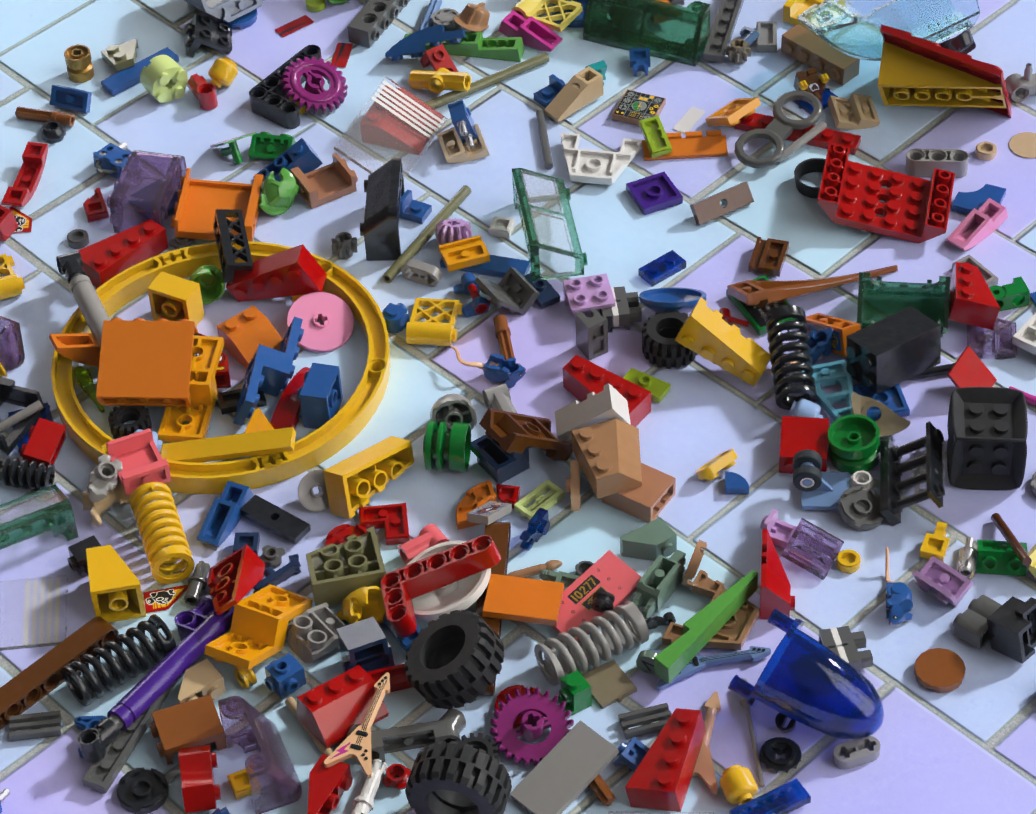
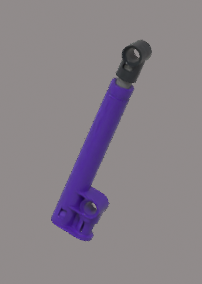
(195, 630)

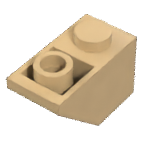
(201, 681)

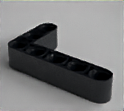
(269, 100)

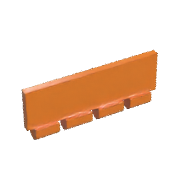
(692, 146)

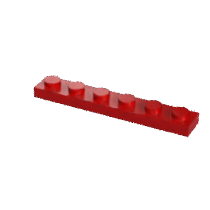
(822, 140)

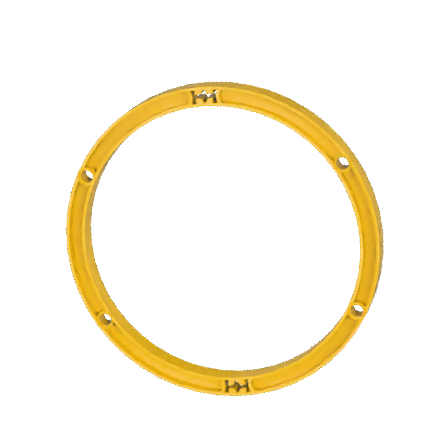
(260, 469)

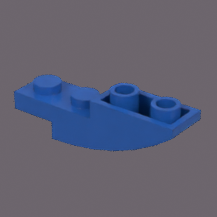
(416, 42)

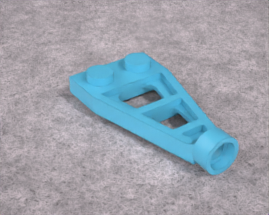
(831, 374)

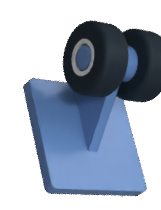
(817, 488)

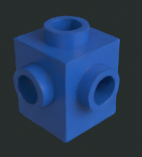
(284, 675)

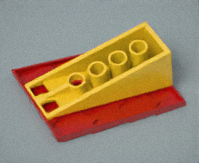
(932, 76)

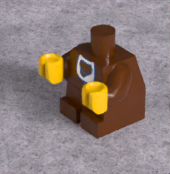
(811, 82)

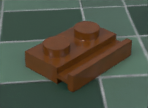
(768, 256)

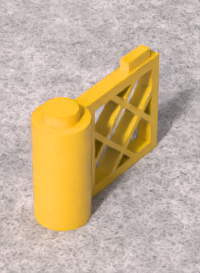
(10, 284)
(432, 331)

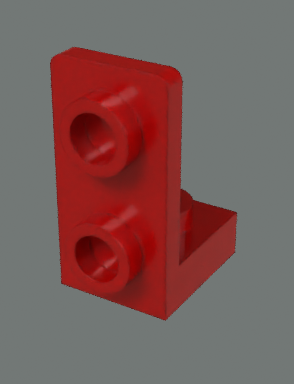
(438, 58)

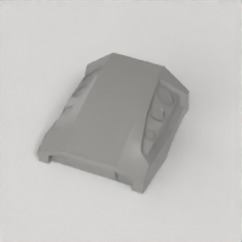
(314, 633)

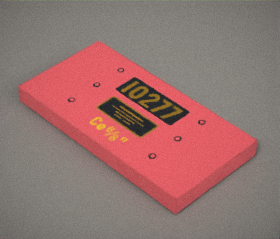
(606, 575)

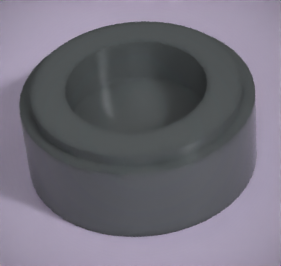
(78, 239)

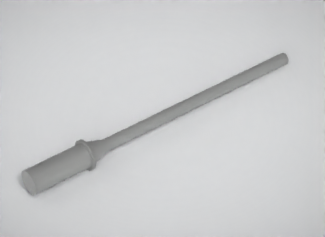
(743, 702)

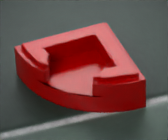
(508, 494)

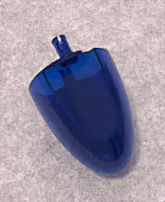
(814, 686)

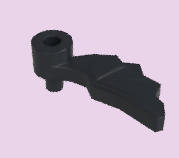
(656, 621)

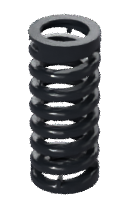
(778, 358)
(163, 645)

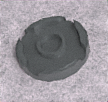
(860, 508)

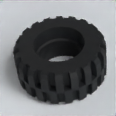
(454, 659)
(457, 781)

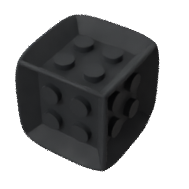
(987, 438)

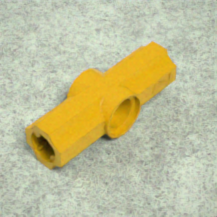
(439, 80)

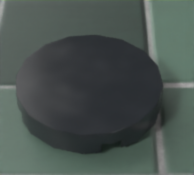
(142, 790)

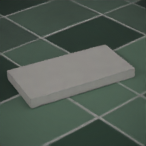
(565, 771)

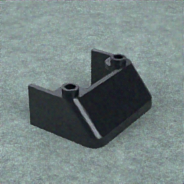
(382, 212)

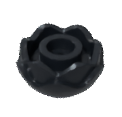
(52, 132)

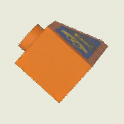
(841, 329)

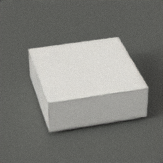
(502, 227)

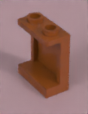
(187, 726)

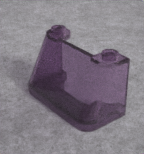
(270, 769)

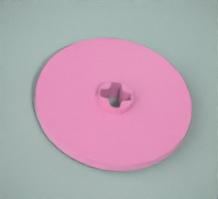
(332, 311)

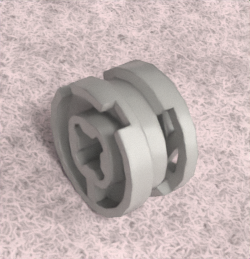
(445, 17)

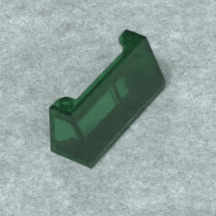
(665, 28)

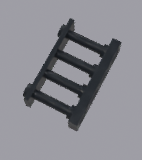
(891, 471)

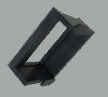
(22, 397)

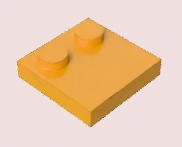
(733, 111)

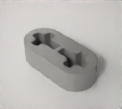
(421, 272)
(856, 752)

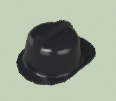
(961, 43)

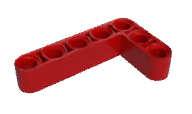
(431, 574)

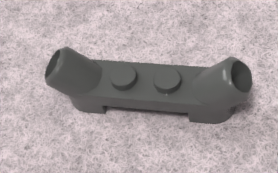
(416, 735)

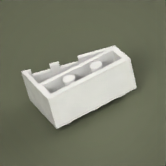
(595, 409)

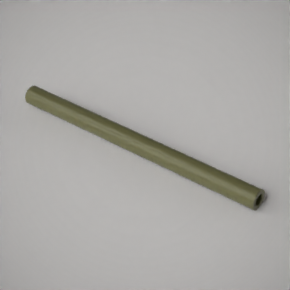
(489, 80)
(426, 234)

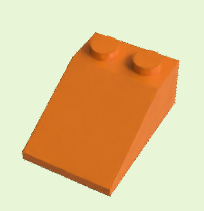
(245, 333)

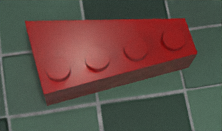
(122, 251)
(279, 275)
(584, 377)
(668, 766)

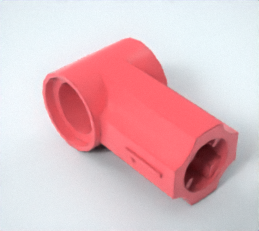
(428, 537)

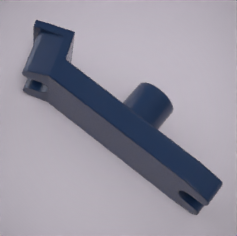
(276, 577)

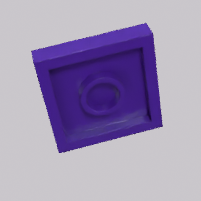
(654, 193)

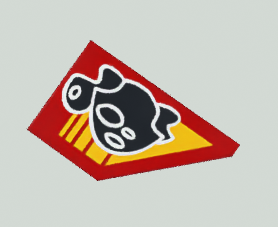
(24, 222)
(163, 598)

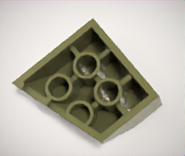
(345, 568)

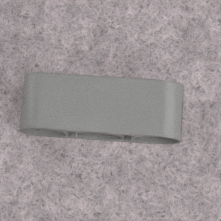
(923, 161)

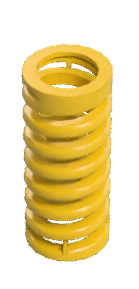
(149, 531)

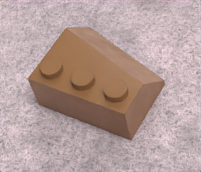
(609, 456)

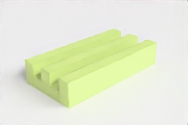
(546, 502)

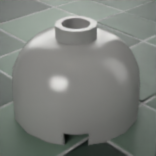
(453, 409)

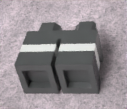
(622, 313)
(845, 645)

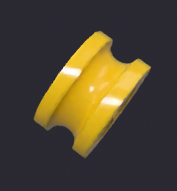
(245, 677)

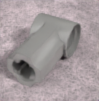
(498, 398)

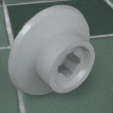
(306, 496)

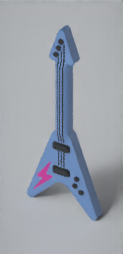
(700, 662)

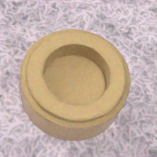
(986, 151)

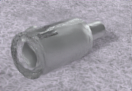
(967, 559)

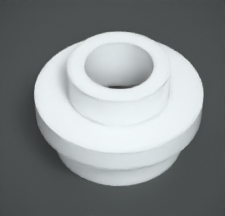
(862, 479)

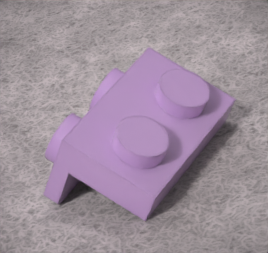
(943, 581)

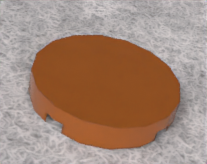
(939, 670)

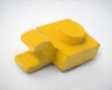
(936, 543)

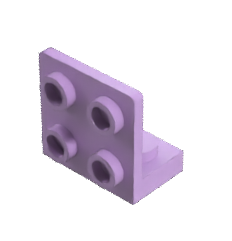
(588, 293)

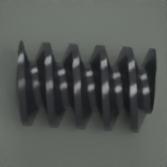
(27, 476)

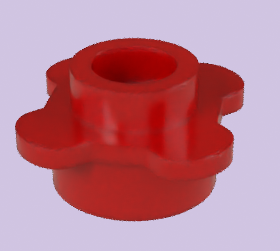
(394, 771)

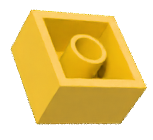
(175, 298)

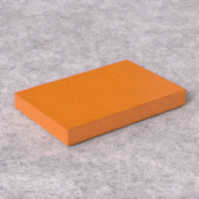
(523, 599)

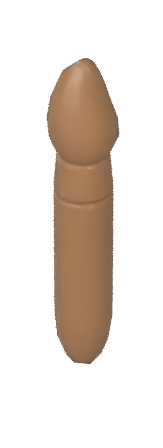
(535, 570)

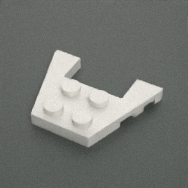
(597, 165)

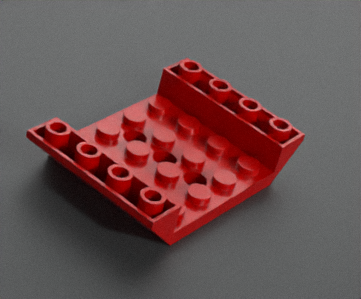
(913, 206)

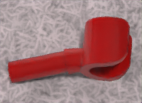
(730, 319)

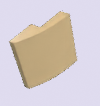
(853, 113)
(456, 151)

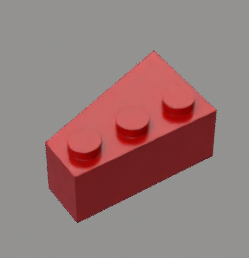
(971, 297)

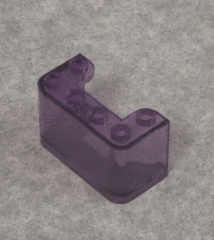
(145, 188)

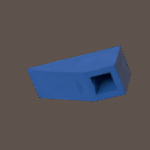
(298, 155)

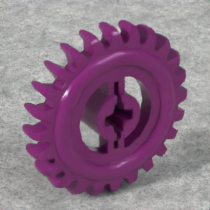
(313, 93)
(532, 709)

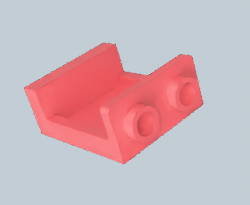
(139, 460)

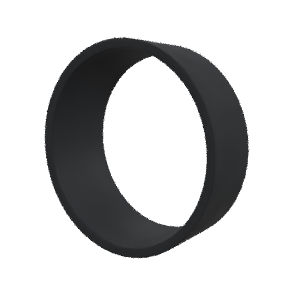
(805, 167)

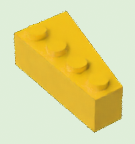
(722, 344)
(365, 473)

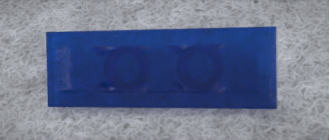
(778, 801)

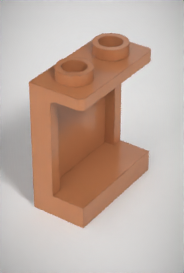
(326, 182)

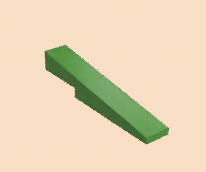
(488, 48)
(702, 627)

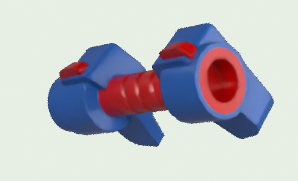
(469, 287)

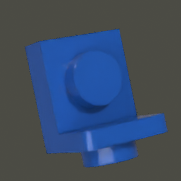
(549, 92)
(412, 209)
(631, 753)

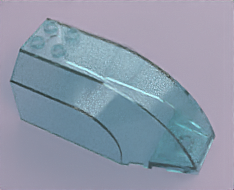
(856, 24)

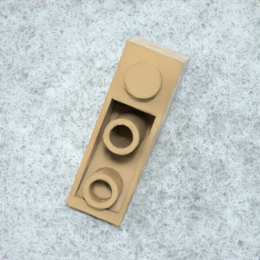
(576, 94)

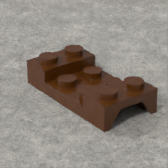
(519, 431)

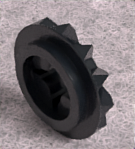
(780, 746)

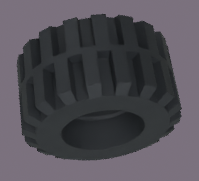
(659, 340)

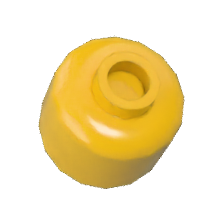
(223, 72)
(738, 785)

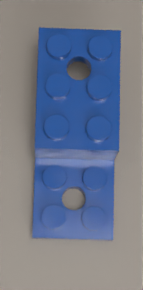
(269, 371)

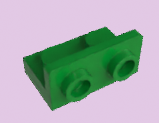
(269, 146)
(999, 558)

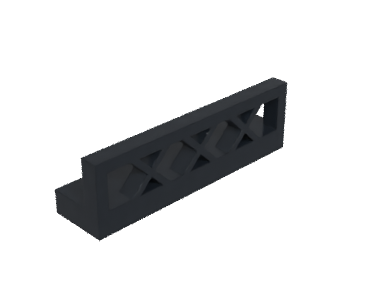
(226, 240)

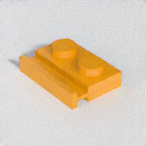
(464, 253)

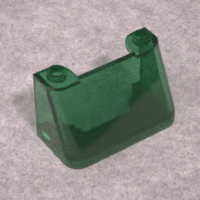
(884, 298)

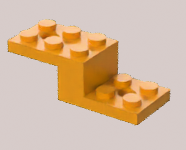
(203, 393)
(258, 627)

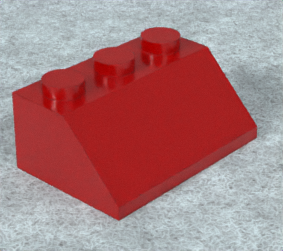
(338, 705)

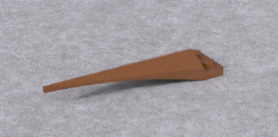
(774, 292)

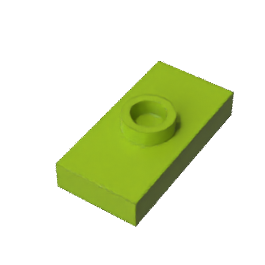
(655, 136)
(657, 387)

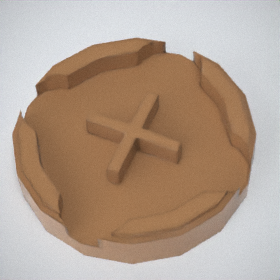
(694, 563)

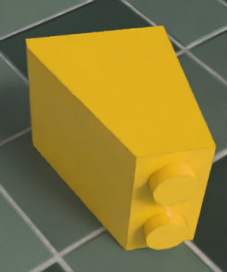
(113, 586)

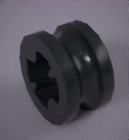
(602, 601)

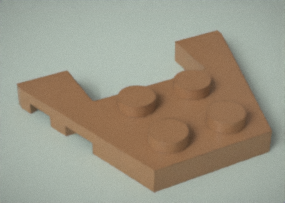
(736, 629)

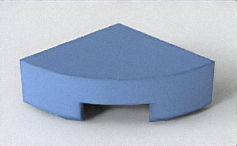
(749, 34)

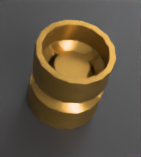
(79, 63)

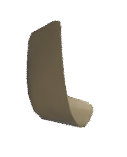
(889, 422)

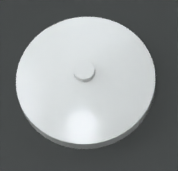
(450, 597)

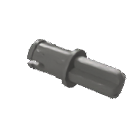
(197, 583)

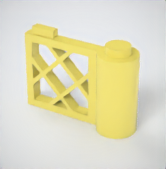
(538, 7)

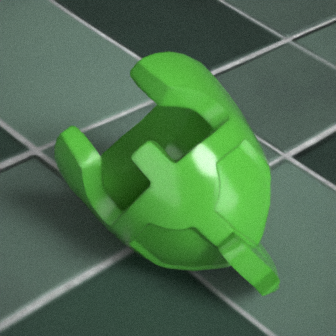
(278, 196)
(210, 281)

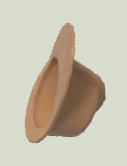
(473, 17)

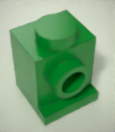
(575, 692)

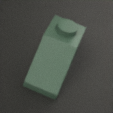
(649, 541)

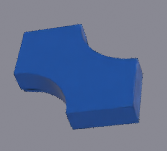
(967, 201)

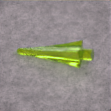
(86, 383)

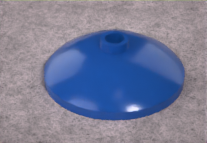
(671, 299)

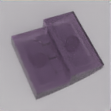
(994, 343)
(812, 548)

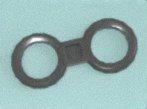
(778, 129)

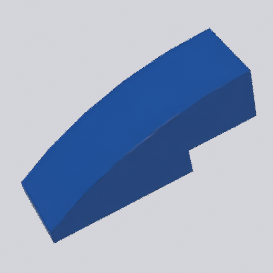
(224, 514)

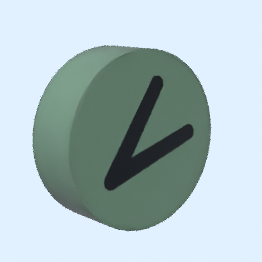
(645, 661)

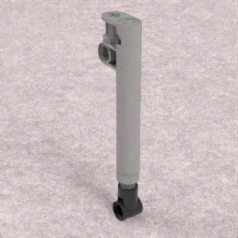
(83, 292)

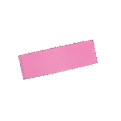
(978, 225)

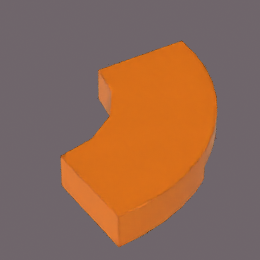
(474, 498)

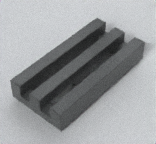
(645, 718)
(35, 722)

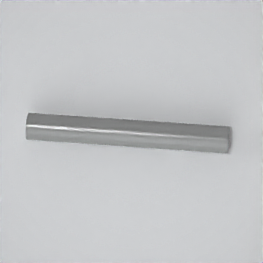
(803, 140)
(19, 416)

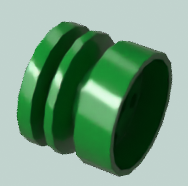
(442, 446)

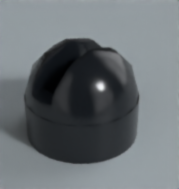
(780, 721)

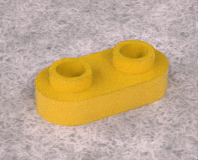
(722, 461)

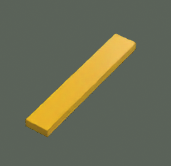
(231, 446)

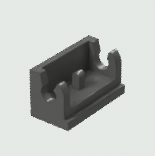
(591, 334)

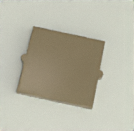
(609, 684)

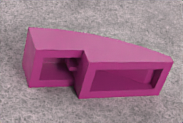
(532, 32)

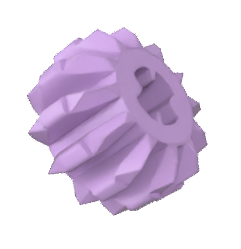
(452, 230)

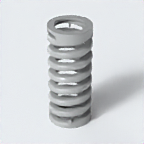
(592, 648)

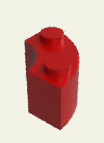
(198, 778)

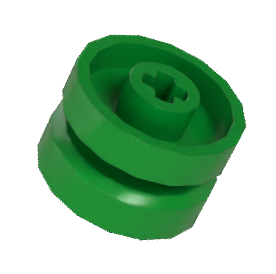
(854, 443)

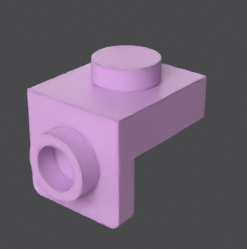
(778, 530)

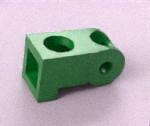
(1011, 295)

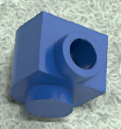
(396, 317)

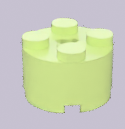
(164, 79)

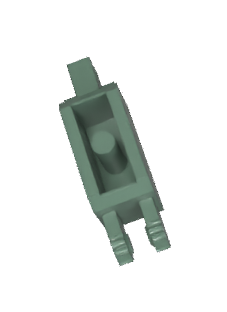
(659, 583)

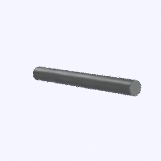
(544, 140)

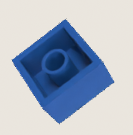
(320, 395)

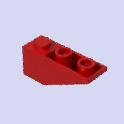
(327, 786)

